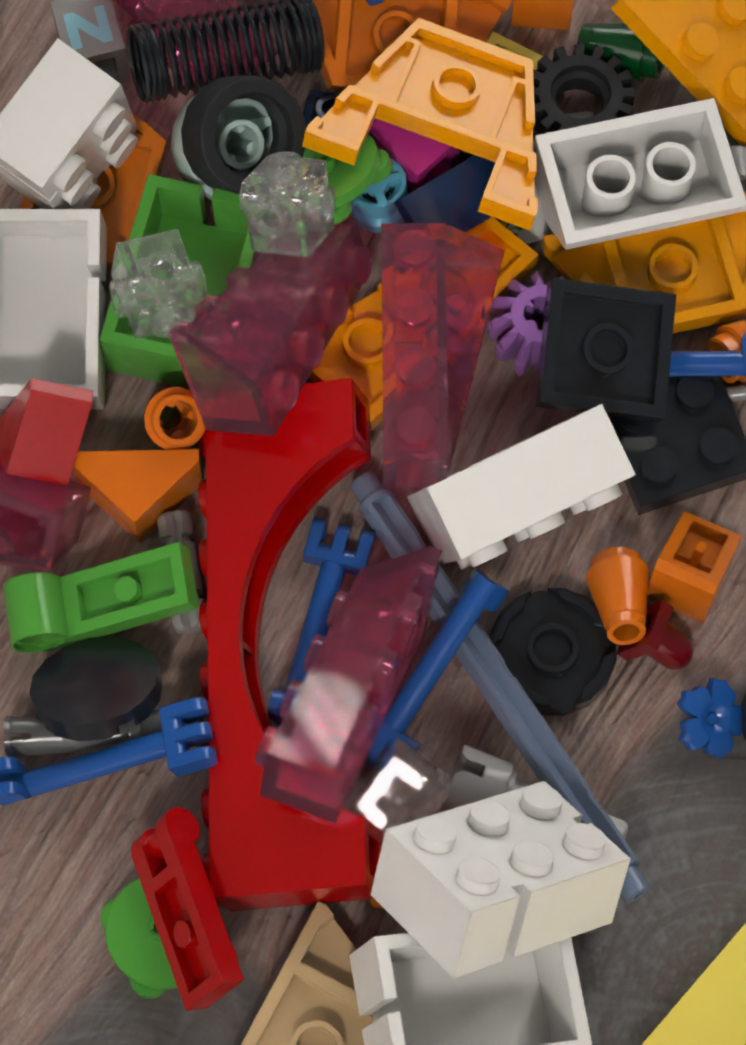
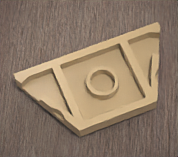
(314, 991)

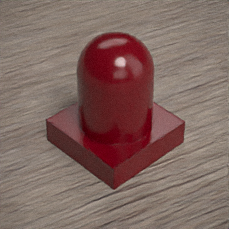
(661, 641)

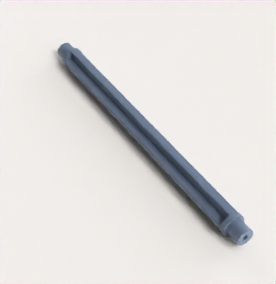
(495, 680)

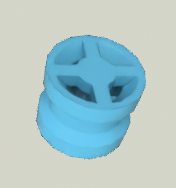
(371, 214)

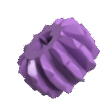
(516, 323)

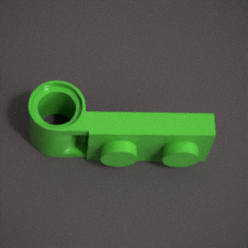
(99, 600)

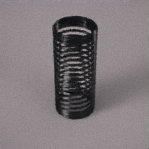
(149, 59)

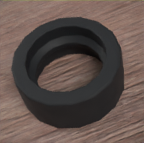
(202, 118)

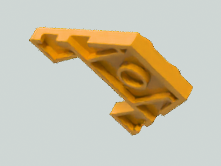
(453, 94)

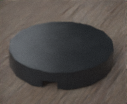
(555, 649)
(96, 688)

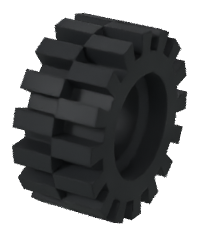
(580, 73)

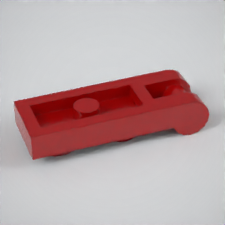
(186, 910)

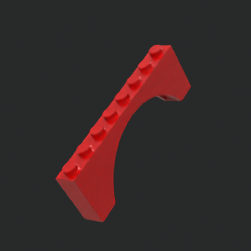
(252, 505)

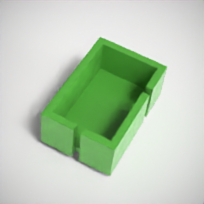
(218, 249)

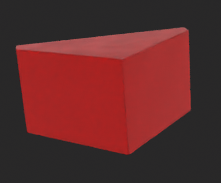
(44, 431)

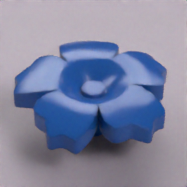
(712, 719)

